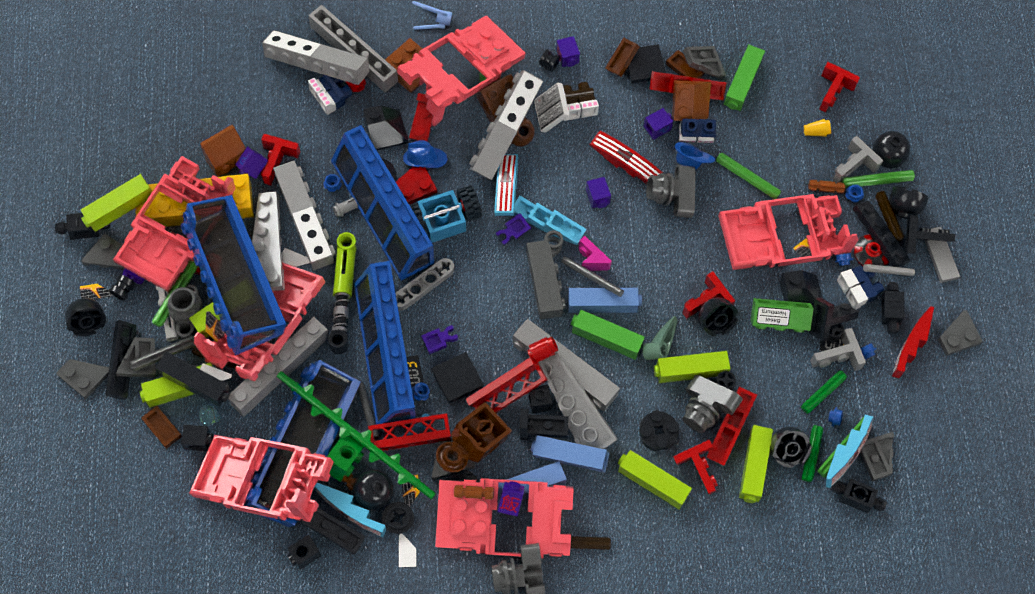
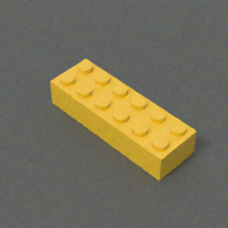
(170, 212)

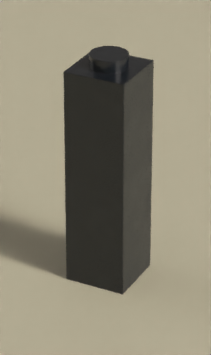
(193, 379)

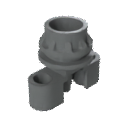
(674, 188)
(181, 306)
(705, 402)
(528, 574)

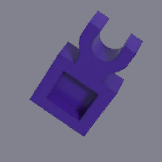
(515, 227)
(437, 340)

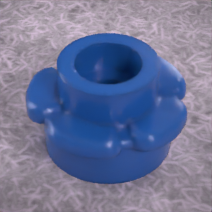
(332, 178)
(854, 189)
(844, 259)
(868, 350)
(423, 388)
(836, 417)

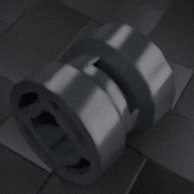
(122, 287)

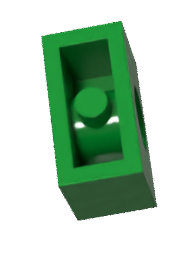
(344, 455)

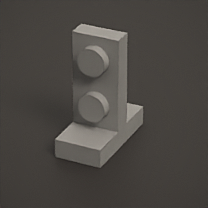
(860, 155)
(850, 350)

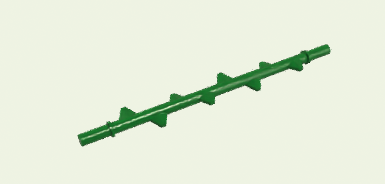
(363, 438)

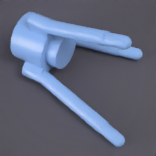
(443, 17)

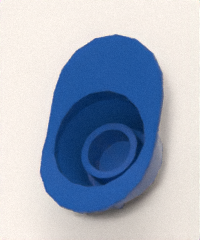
(422, 154)
(691, 156)

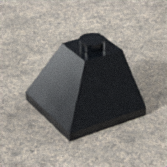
(385, 127)
(800, 287)

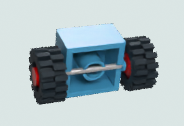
(444, 216)

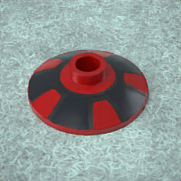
(864, 253)

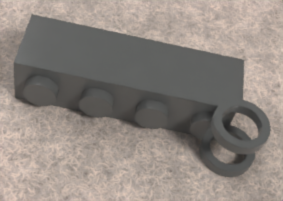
(544, 277)

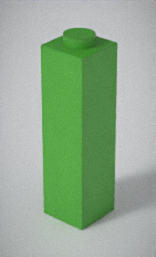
(744, 77)
(607, 334)

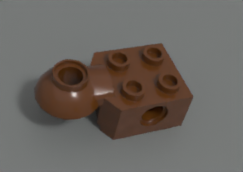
(493, 96)
(473, 439)

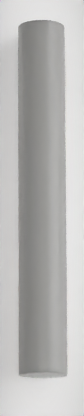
(888, 270)

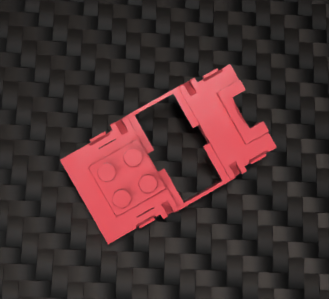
(481, 45)
(754, 241)
(153, 250)
(298, 292)
(232, 463)
(469, 526)

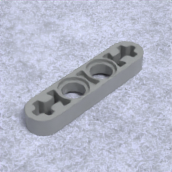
(425, 286)

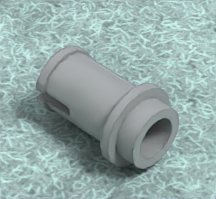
(344, 207)

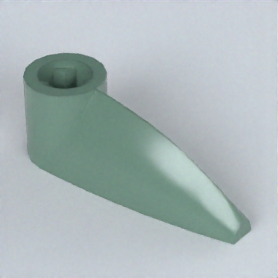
(661, 342)

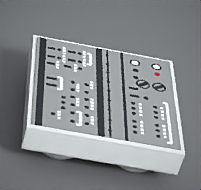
(551, 107)

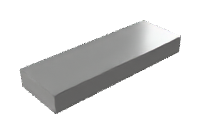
(942, 259)

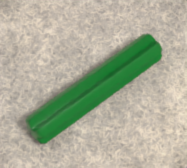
(824, 391)
(810, 463)

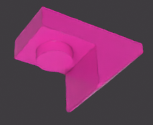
(596, 258)

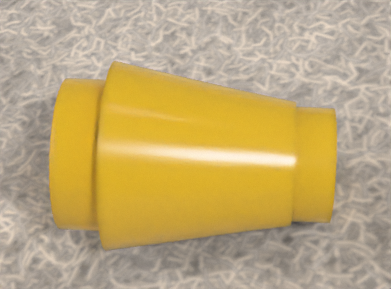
(818, 128)

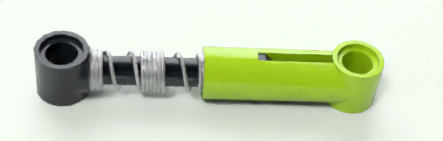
(342, 291)

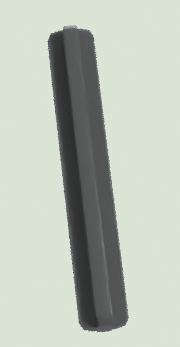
(156, 356)

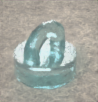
(209, 415)

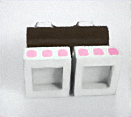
(580, 101)

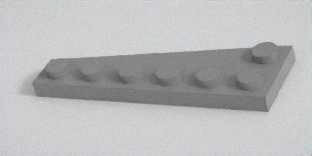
(267, 239)
(584, 418)

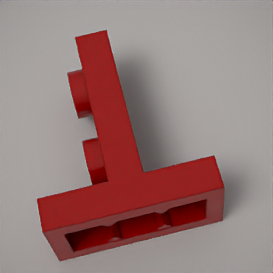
(840, 79)
(422, 120)
(278, 148)
(716, 289)
(700, 463)

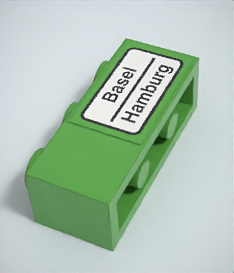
(781, 315)

